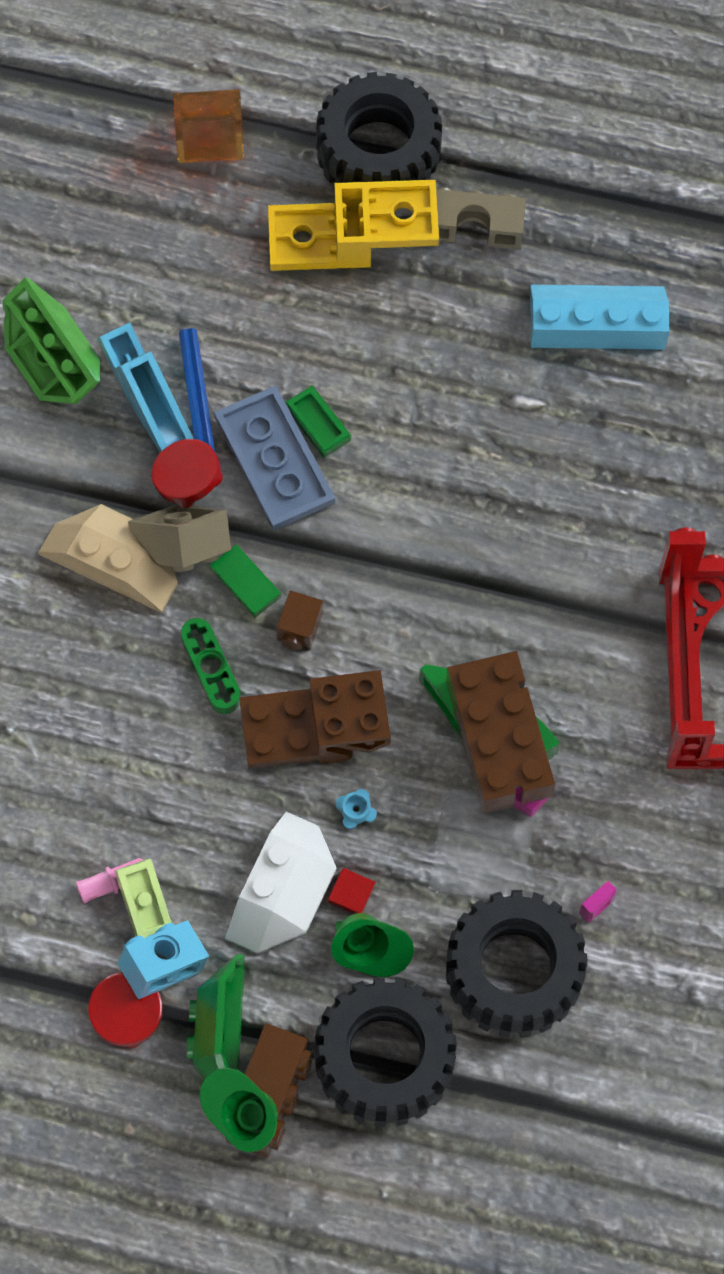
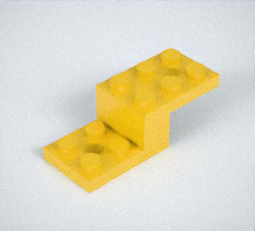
(353, 225)

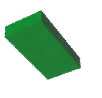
(318, 421)
(245, 581)

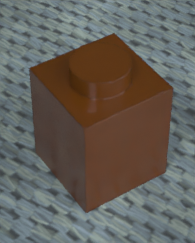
(299, 621)

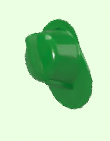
(371, 946)
(239, 1109)

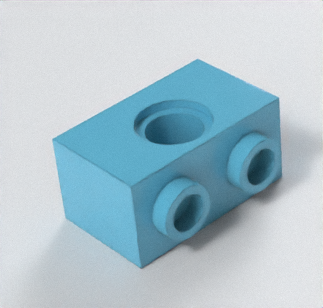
(150, 973)

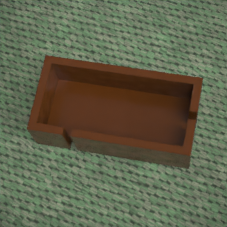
(499, 731)

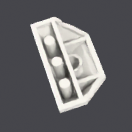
(283, 887)

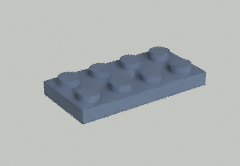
(274, 458)

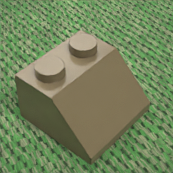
(183, 536)

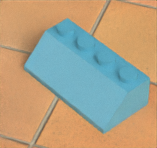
(599, 317)

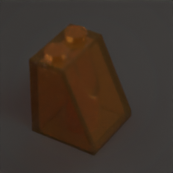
(208, 126)

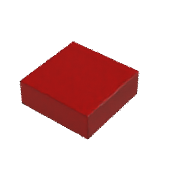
(351, 891)

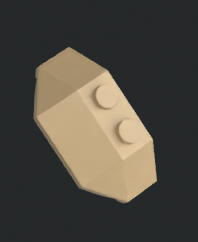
(107, 552)

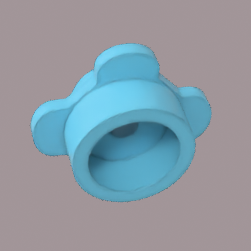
(361, 799)

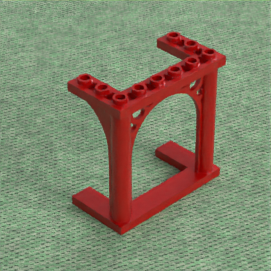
(681, 573)

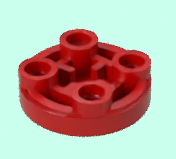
(186, 472)
(120, 1015)

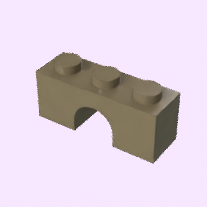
(499, 214)

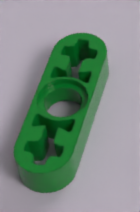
(210, 640)

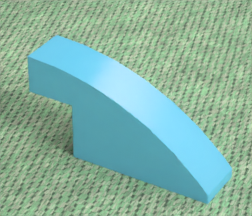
(144, 386)

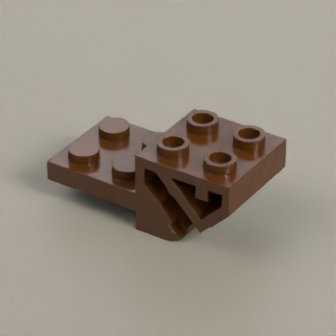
(316, 722)

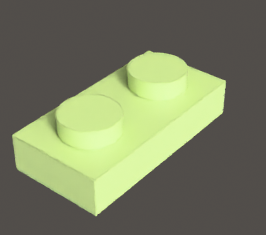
(143, 897)

